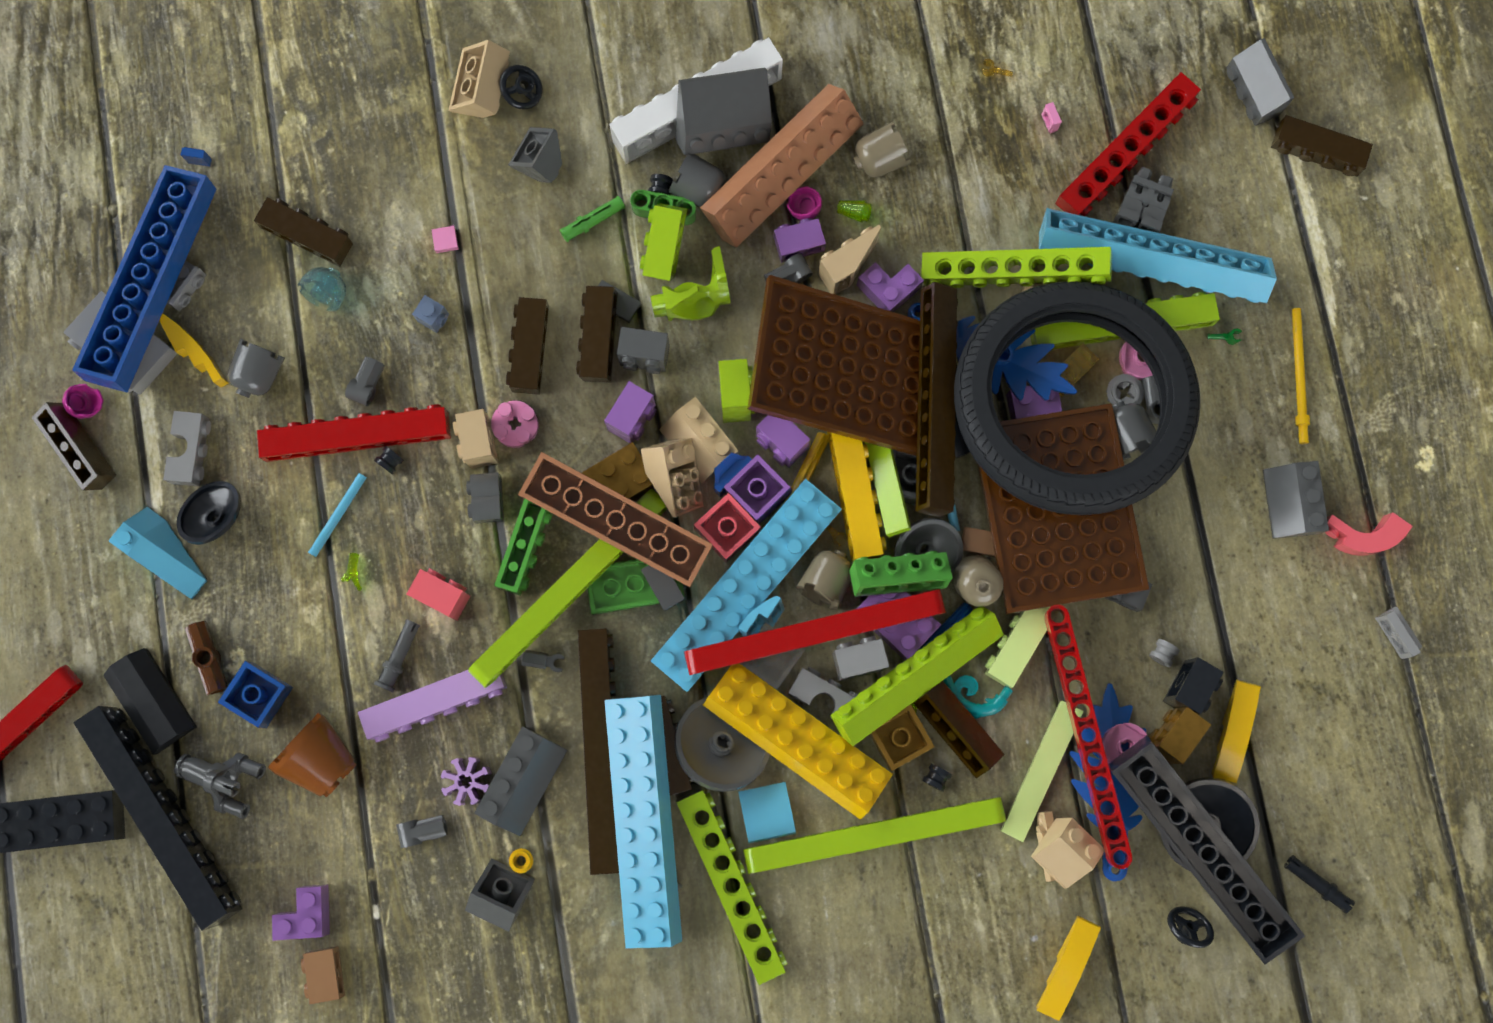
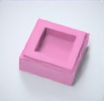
(1051, 118)
(445, 239)

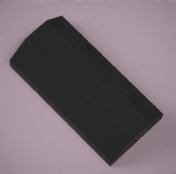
(149, 700)

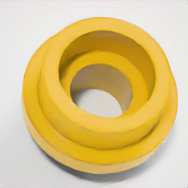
(514, 864)

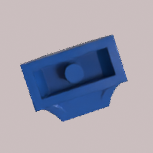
(728, 470)

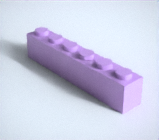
(426, 703)

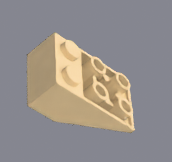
(842, 267)
(674, 474)

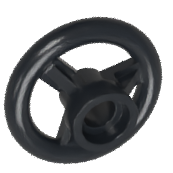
(528, 79)
(1187, 929)

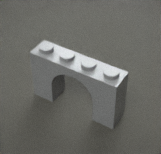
(155, 359)

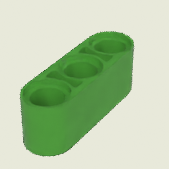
(655, 198)

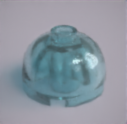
(323, 286)

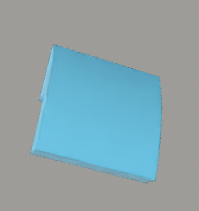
(767, 612)
(767, 812)

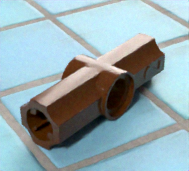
(201, 643)

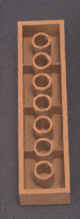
(782, 165)
(615, 519)

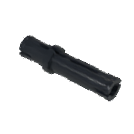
(1328, 890)

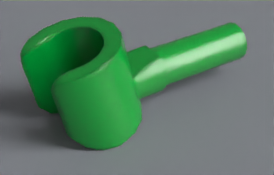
(1226, 336)

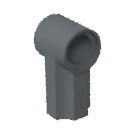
(794, 270)
(363, 388)
(1151, 397)
(416, 831)

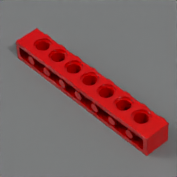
(1179, 89)

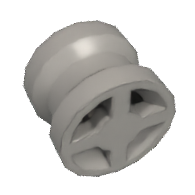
(1164, 653)

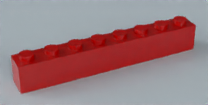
(353, 434)

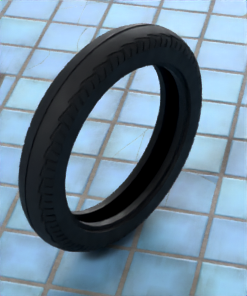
(1102, 308)

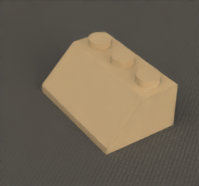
(478, 79)
(708, 439)

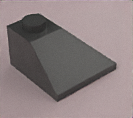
(538, 155)

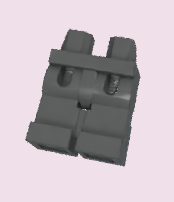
(1143, 205)

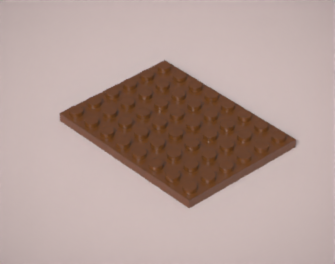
(837, 366)
(1056, 555)

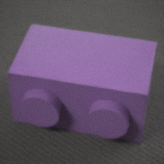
(799, 238)

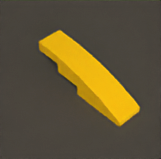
(186, 345)
(1236, 731)
(1068, 968)

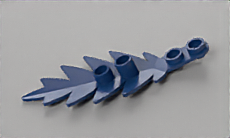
(1017, 365)
(1107, 717)

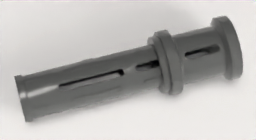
(392, 667)

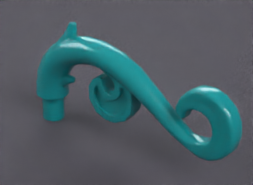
(990, 708)

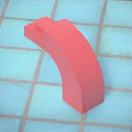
(1386, 535)

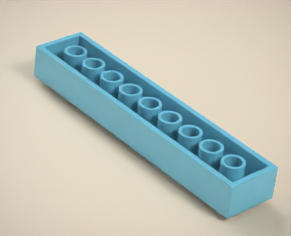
(1164, 256)
(749, 579)
(643, 822)

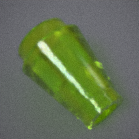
(855, 209)

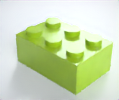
(663, 241)
(735, 386)

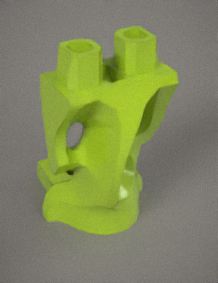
(693, 300)

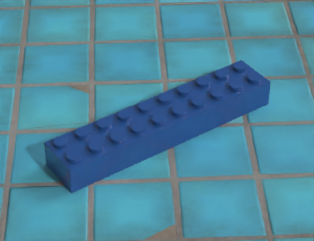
(145, 279)

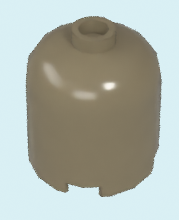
(881, 152)
(826, 579)
(977, 581)

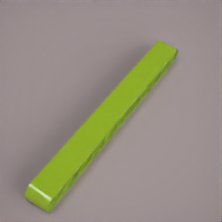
(552, 604)
(874, 835)

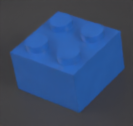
(255, 694)

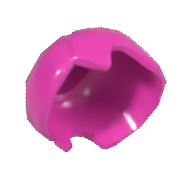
(804, 203)
(82, 401)

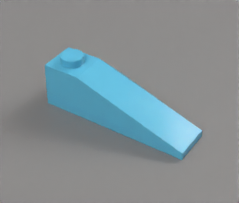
(155, 546)

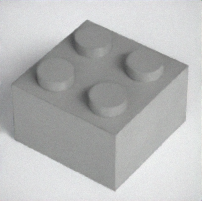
(860, 659)

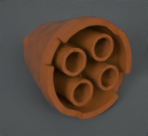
(315, 758)

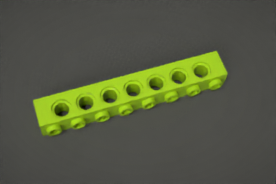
(1028, 259)
(762, 969)

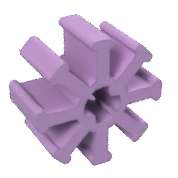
(464, 789)

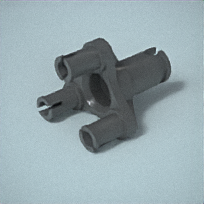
(220, 779)

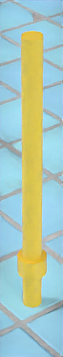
(1302, 420)

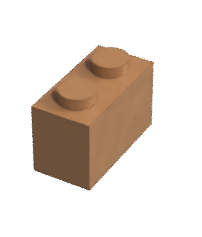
(323, 975)

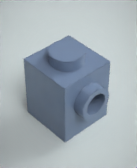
(431, 314)

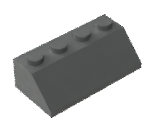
(520, 781)

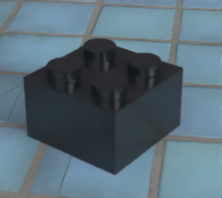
(1194, 685)

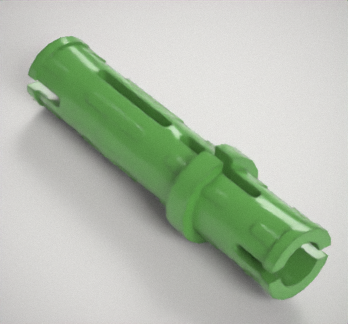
(591, 219)

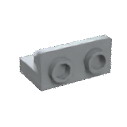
(188, 281)
(1399, 633)

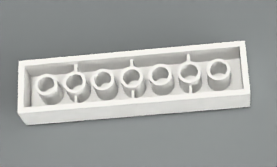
(655, 122)

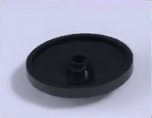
(1230, 810)

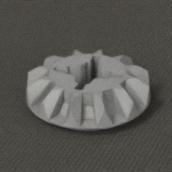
(1121, 382)

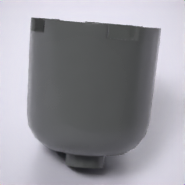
(697, 180)
(253, 369)
(1133, 428)

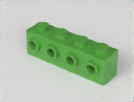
(522, 548)
(900, 573)

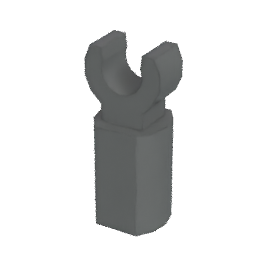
(540, 660)

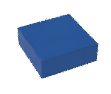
(196, 156)

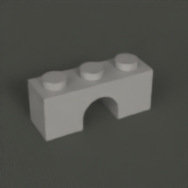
(188, 467)
(809, 684)

